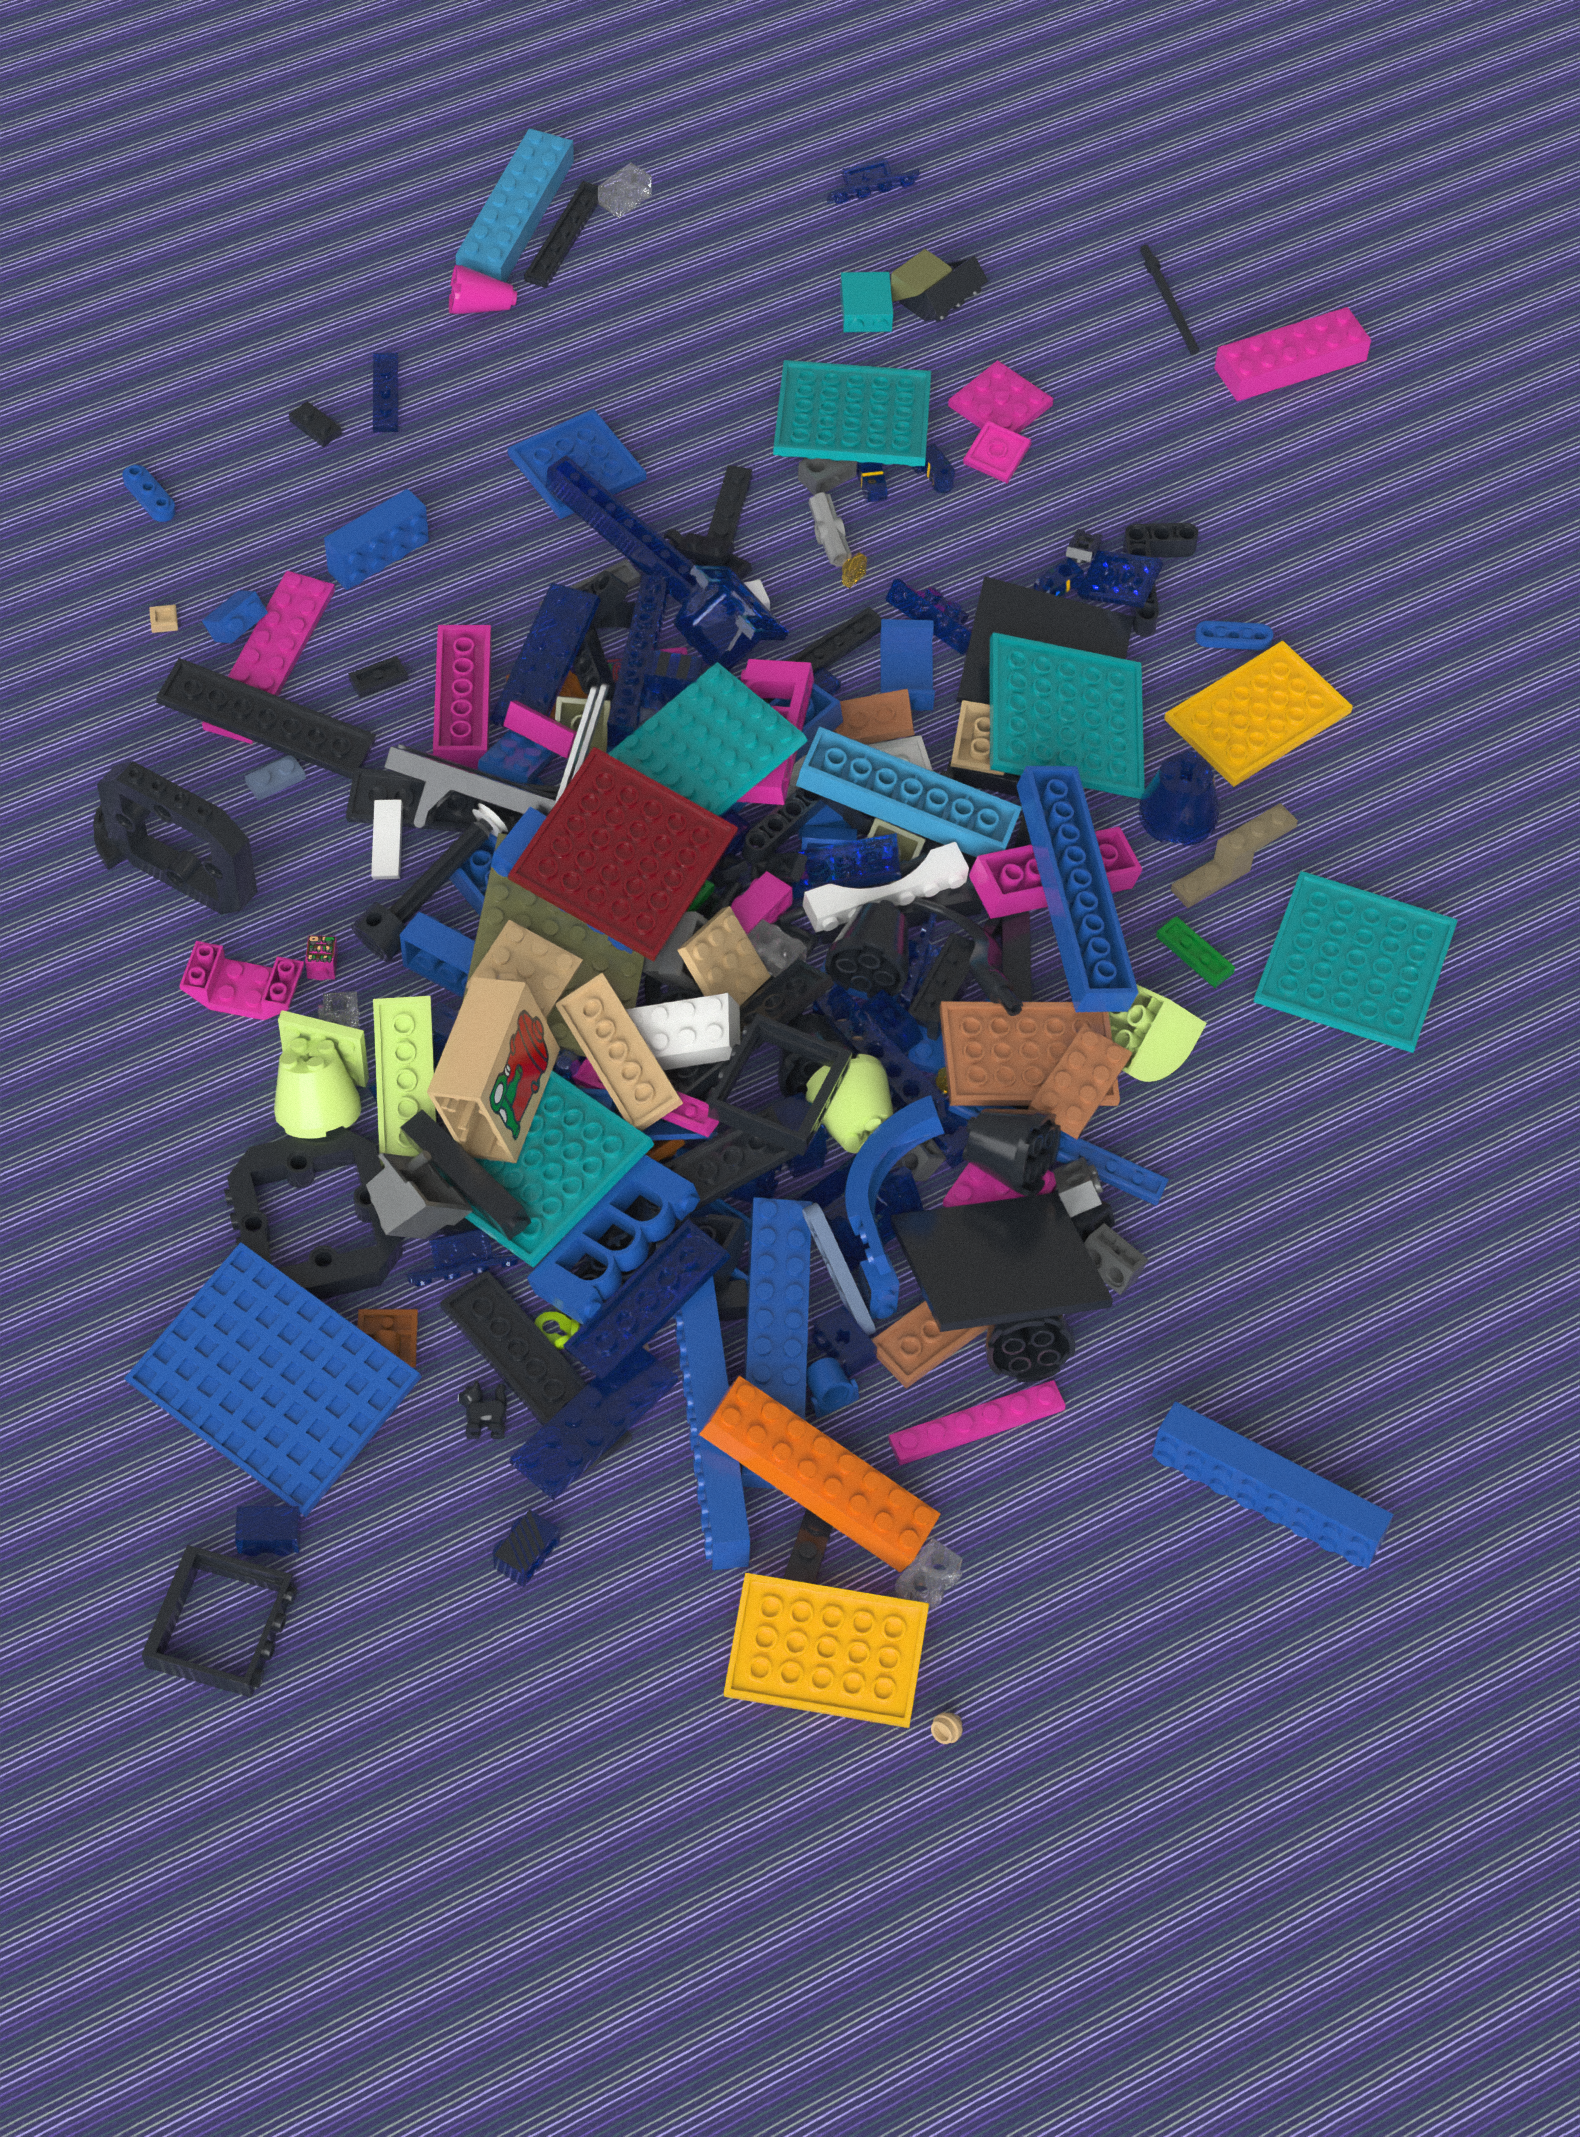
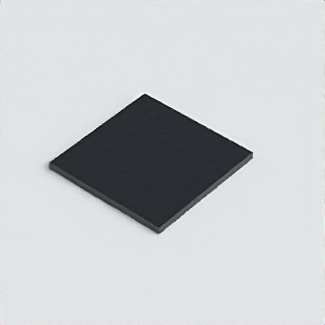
(1040, 618)
(1000, 1262)

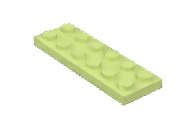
(402, 1068)

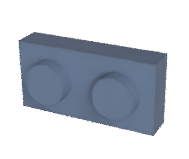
(275, 777)

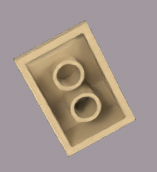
(973, 738)

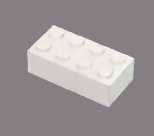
(690, 1030)

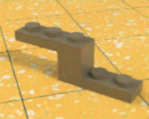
(1234, 855)

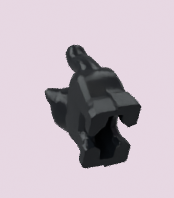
(484, 1413)

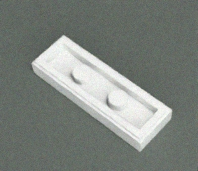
(387, 839)

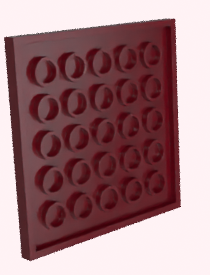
(623, 853)

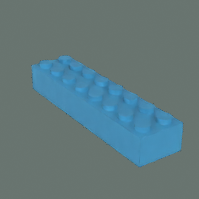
(516, 204)
(907, 794)

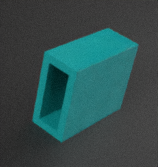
(866, 302)

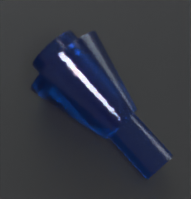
(566, 1064)

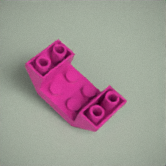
(240, 986)

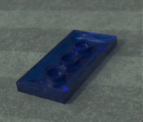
(851, 864)

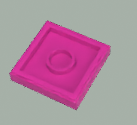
(997, 451)

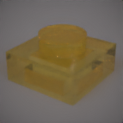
(854, 570)

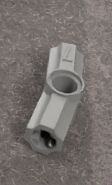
(829, 529)

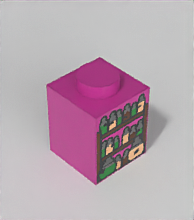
(321, 957)

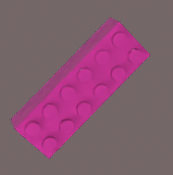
(1292, 354)
(462, 693)
(1012, 884)

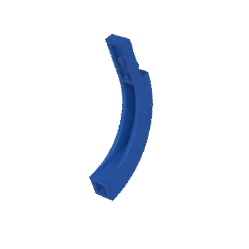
(873, 1162)

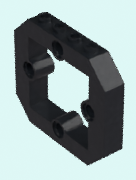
(227, 875)
(278, 1162)

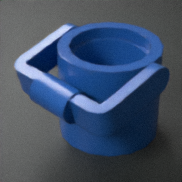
(830, 1387)

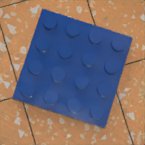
(586, 442)

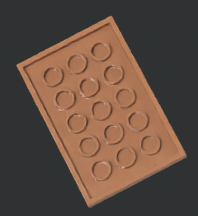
(1008, 1057)

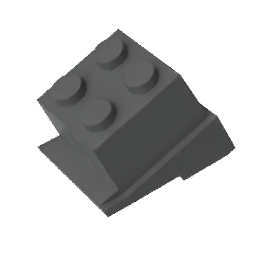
(669, 965)
(414, 1197)

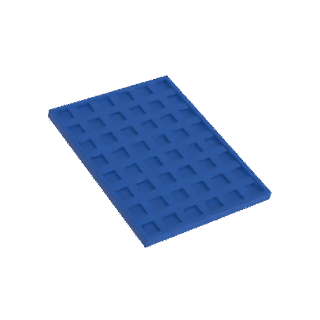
(273, 1379)

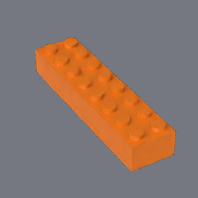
(820, 1474)

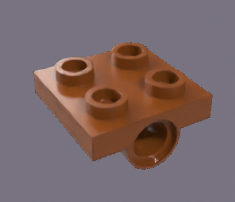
(393, 1330)

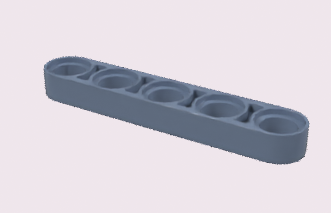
(837, 1267)

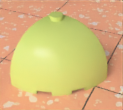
(1156, 1034)

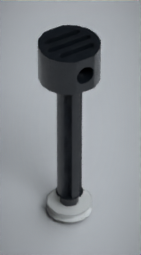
(381, 928)

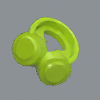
(567, 1325)

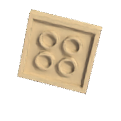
(724, 958)
(534, 959)

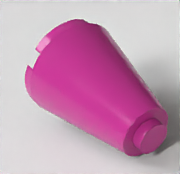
(478, 292)

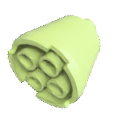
(314, 1090)
(859, 1103)

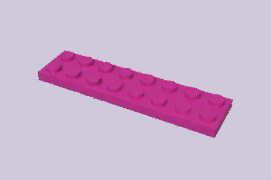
(280, 637)

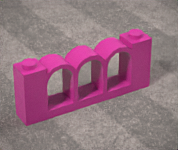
(779, 681)

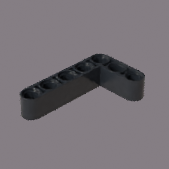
(1157, 541)
(590, 660)
(788, 825)

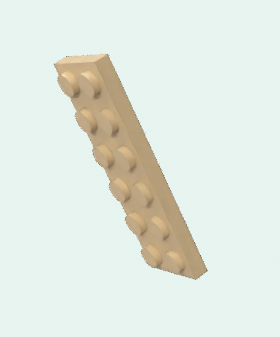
(619, 1053)

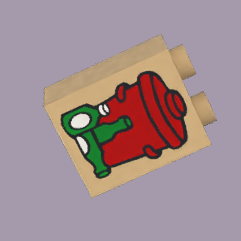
(494, 1068)

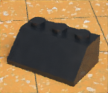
(949, 291)

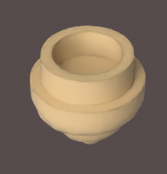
(947, 1728)

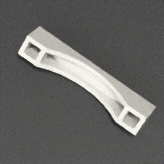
(835, 904)

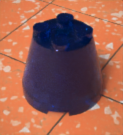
(1181, 801)

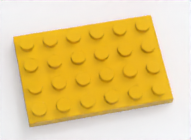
(1258, 713)
(826, 1650)

